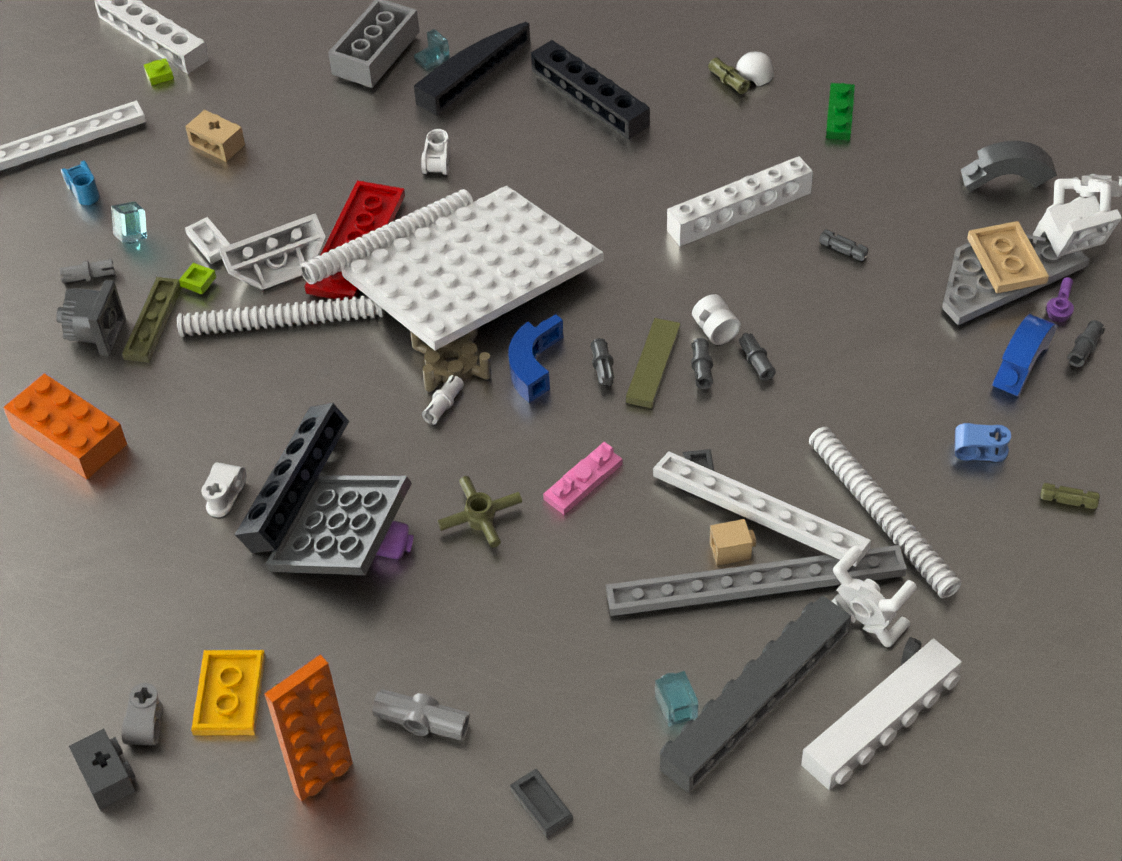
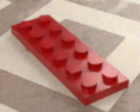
(364, 211)

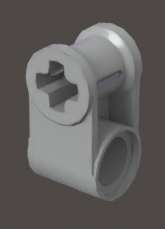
(143, 716)

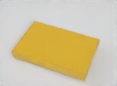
(228, 692)

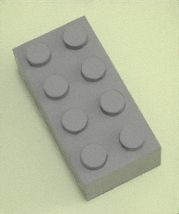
(374, 42)

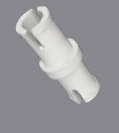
(443, 399)

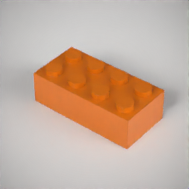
(65, 426)

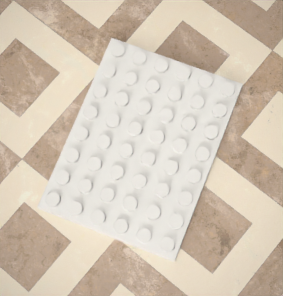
(471, 266)

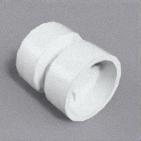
(716, 319)

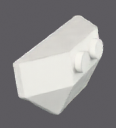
(274, 254)

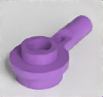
(1060, 308)

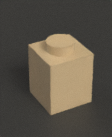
(731, 542)

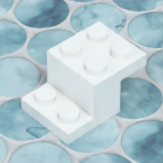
(1077, 225)

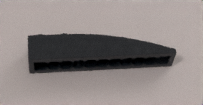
(468, 68)

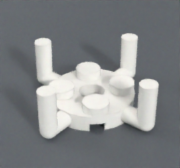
(1089, 187)
(866, 602)

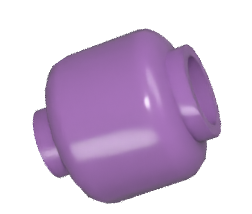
(396, 541)

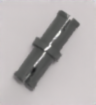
(1086, 343)
(702, 363)

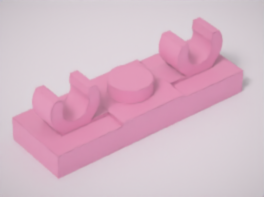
(583, 478)

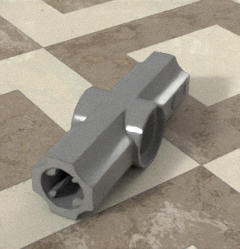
(421, 714)

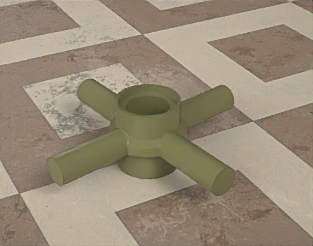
(479, 511)

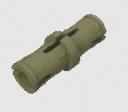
(729, 75)

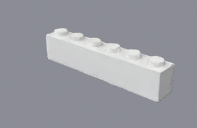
(881, 714)

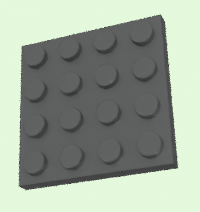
(340, 525)

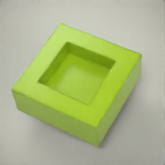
(158, 71)
(197, 278)

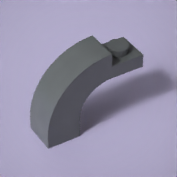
(1009, 158)

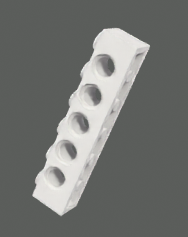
(154, 32)
(739, 201)

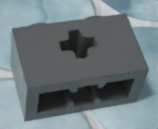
(102, 768)

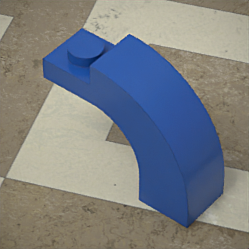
(1021, 353)
(526, 372)

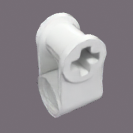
(436, 152)
(223, 488)

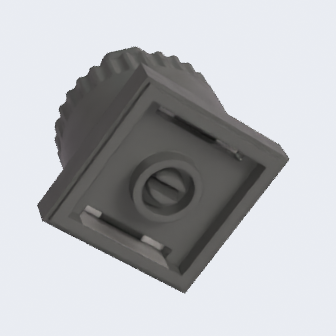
(92, 316)

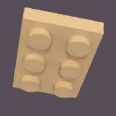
(1007, 257)

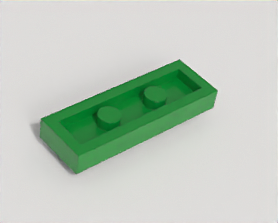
(840, 111)

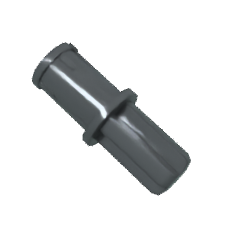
(757, 356)
(602, 361)

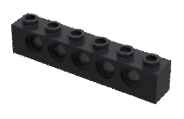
(590, 89)
(292, 478)

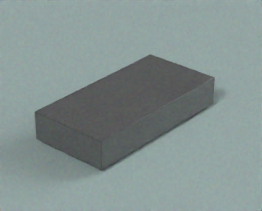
(541, 802)

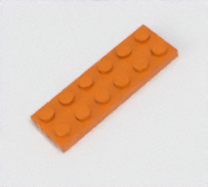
(309, 727)

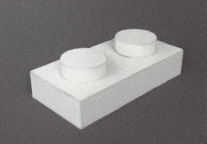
(207, 239)

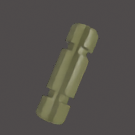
(1069, 496)

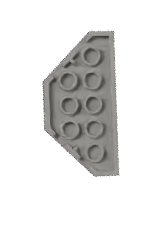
(971, 292)

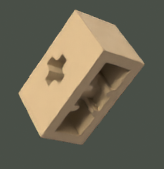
(215, 135)

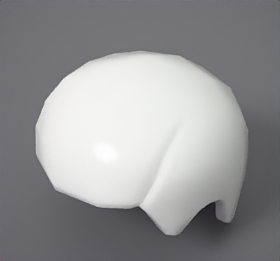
(756, 68)

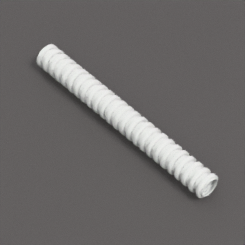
(344, 255)
(278, 315)
(885, 513)

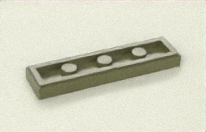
(152, 320)
(653, 363)

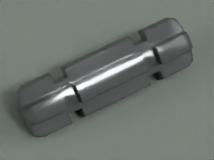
(843, 245)

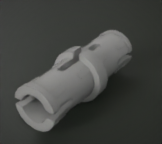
(87, 271)

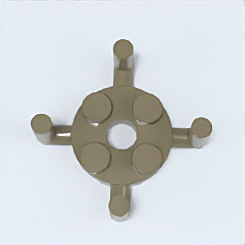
(439, 370)

